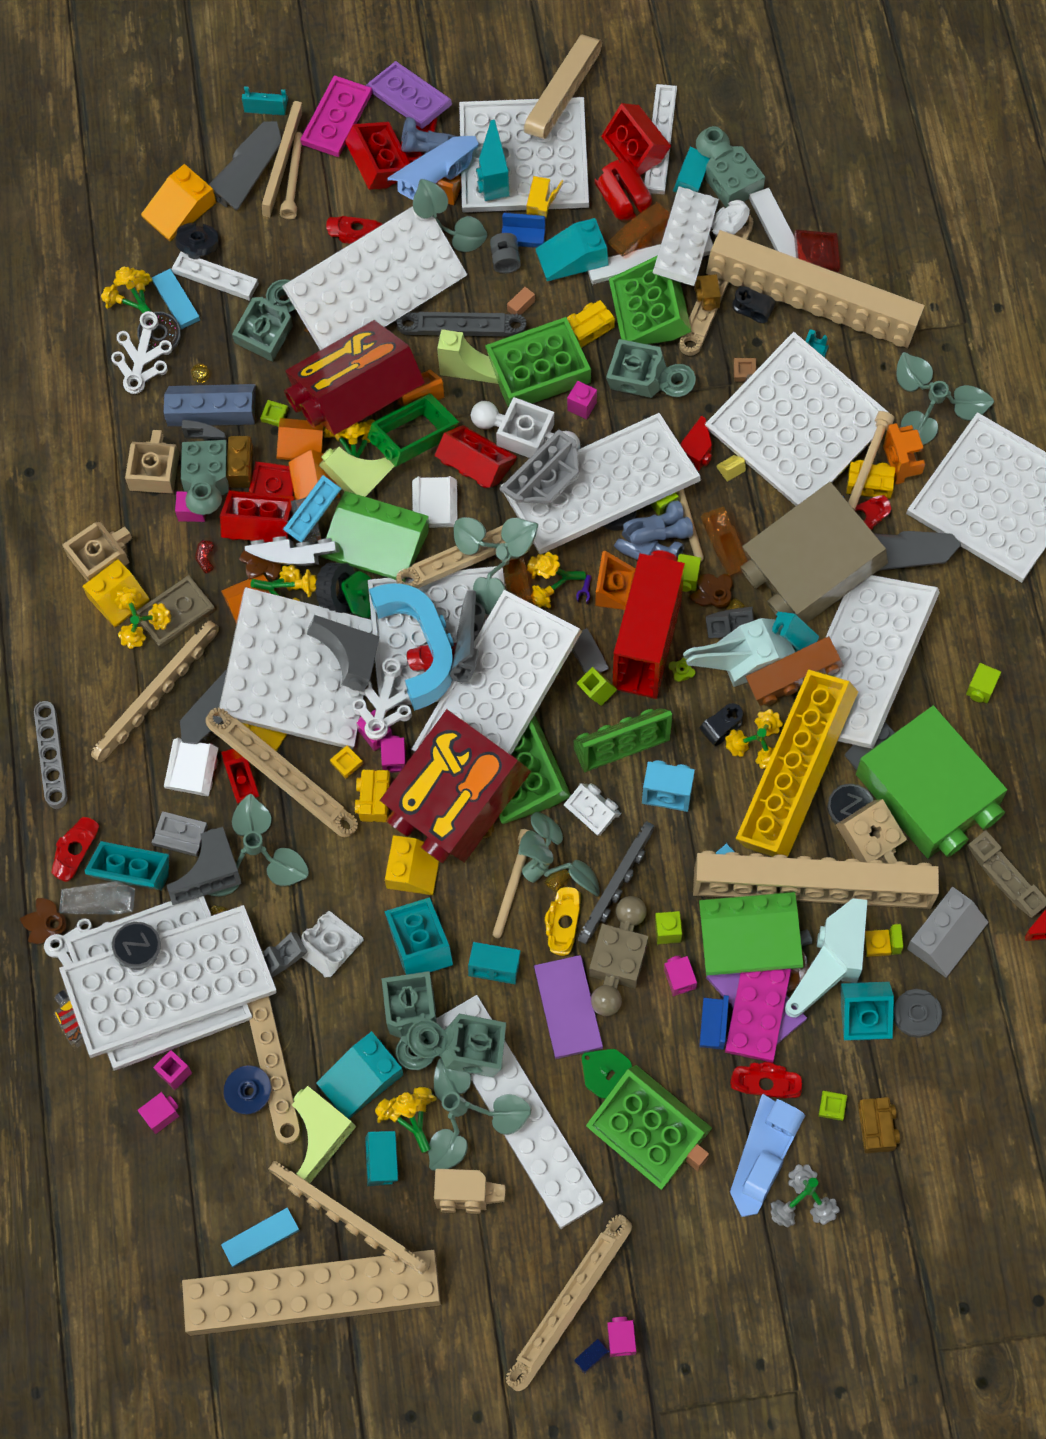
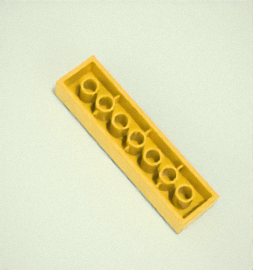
(797, 764)

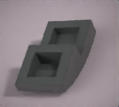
(203, 431)
(726, 621)
(588, 653)
(284, 954)

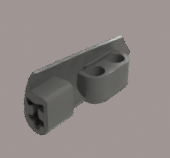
(248, 163)
(917, 548)
(468, 629)
(193, 723)

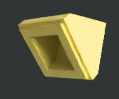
(732, 467)

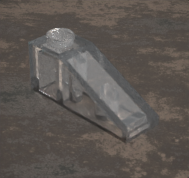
(98, 899)

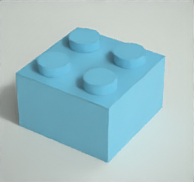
(668, 785)

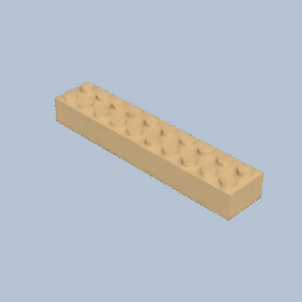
(814, 289)
(816, 879)
(307, 1293)

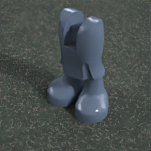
(420, 141)
(653, 527)
(633, 550)

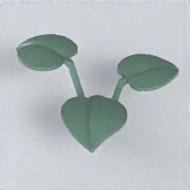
(432, 199)
(915, 373)
(518, 537)
(251, 821)
(536, 848)
(449, 1148)

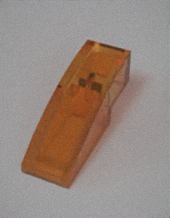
(640, 230)
(724, 540)
(516, 579)

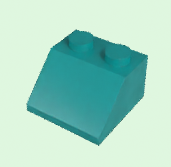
(867, 1010)

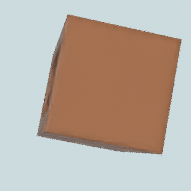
(521, 302)
(697, 1157)

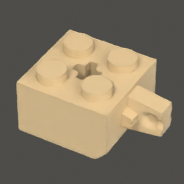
(152, 465)
(97, 549)
(885, 833)
(465, 1191)

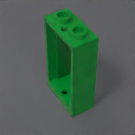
(426, 406)

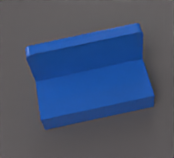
(527, 228)
(714, 1023)

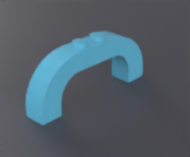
(408, 600)

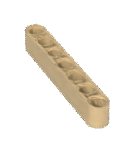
(562, 86)

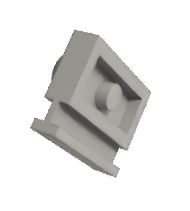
(179, 833)

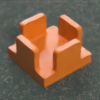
(900, 449)

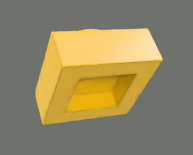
(346, 762)
(877, 943)

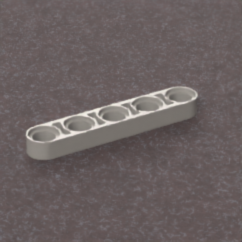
(54, 764)

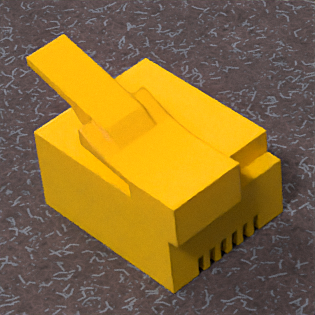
(538, 196)

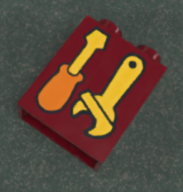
(352, 378)
(453, 788)

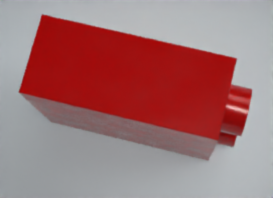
(648, 624)

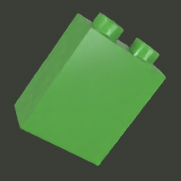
(933, 784)

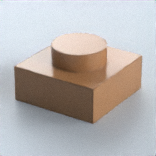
(743, 367)

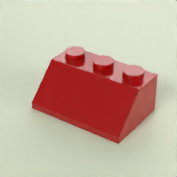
(635, 138)
(376, 153)
(474, 456)
(255, 516)

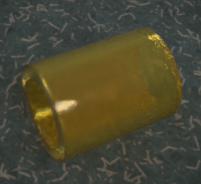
(557, 879)

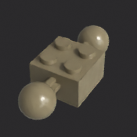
(618, 956)

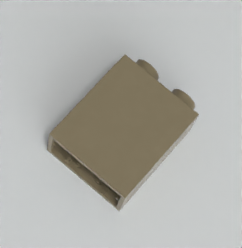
(813, 555)

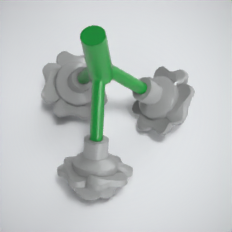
(804, 1180)

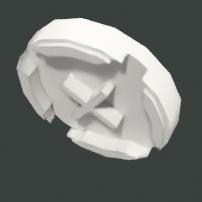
(731, 218)

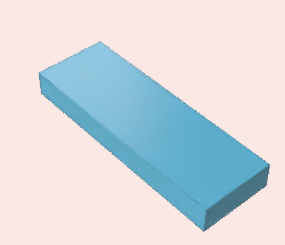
(175, 298)
(312, 509)
(260, 1237)

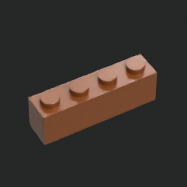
(788, 673)

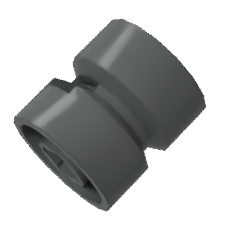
(505, 253)

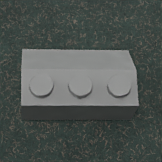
(948, 932)

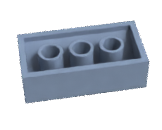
(210, 404)

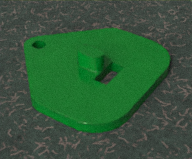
(357, 594)
(598, 1068)

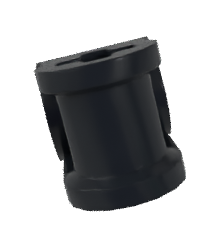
(754, 305)
(720, 726)

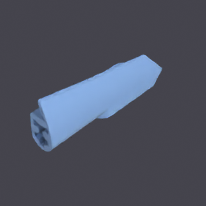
(443, 161)
(763, 1154)

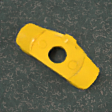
(566, 904)

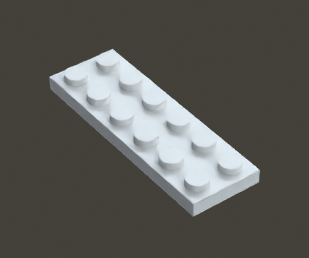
(685, 236)

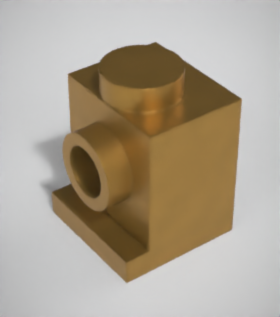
(708, 292)

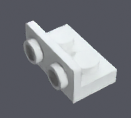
(592, 808)

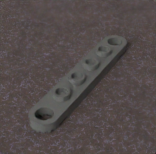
(468, 323)
(613, 892)

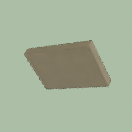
(186, 607)

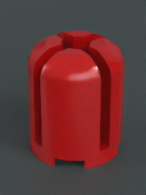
(625, 175)

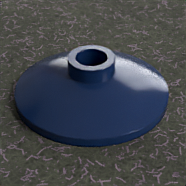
(239, 1082)

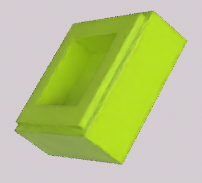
(273, 412)
(896, 939)
(832, 1105)

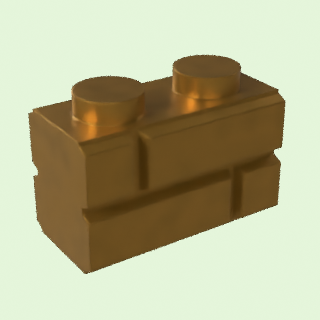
(239, 461)
(877, 1125)

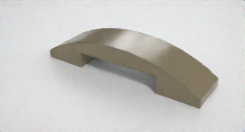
(1006, 876)

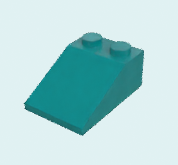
(492, 170)
(573, 251)
(419, 937)
(360, 1076)

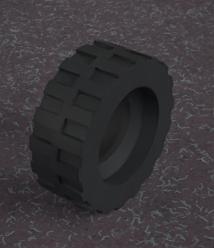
(326, 586)

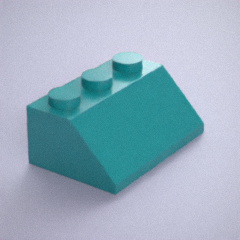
(129, 865)

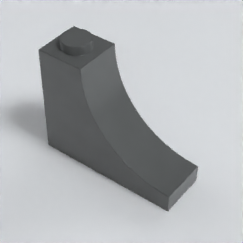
(351, 647)
(212, 871)

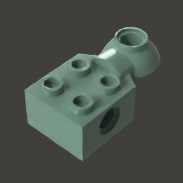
(730, 168)
(265, 323)
(643, 371)
(204, 474)
(408, 1001)
(466, 1045)

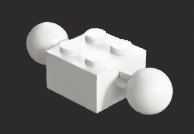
(521, 429)

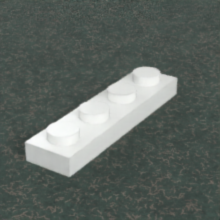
(215, 276)

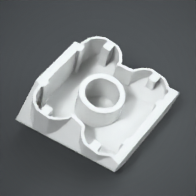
(436, 499)
(191, 767)
(329, 943)

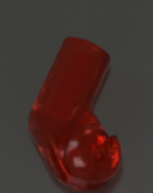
(201, 555)

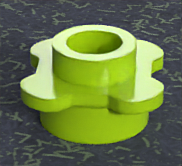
(681, 675)

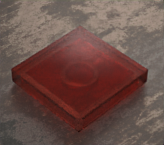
(818, 248)

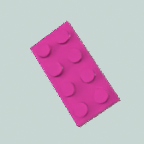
(335, 115)
(758, 1014)

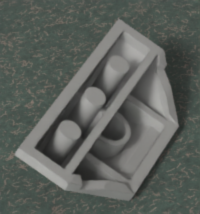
(545, 472)

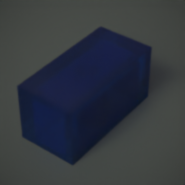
(591, 1356)

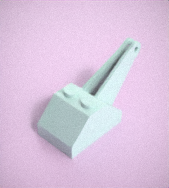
(742, 650)
(838, 959)

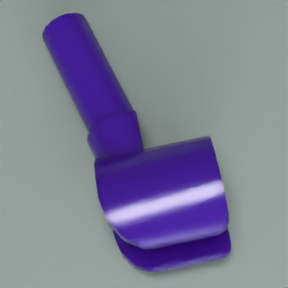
(585, 589)

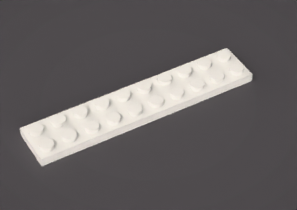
(539, 1141)

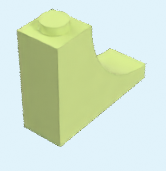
(462, 360)
(352, 473)
(325, 1130)

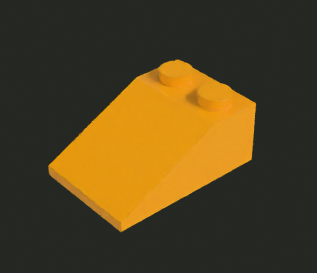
(179, 202)

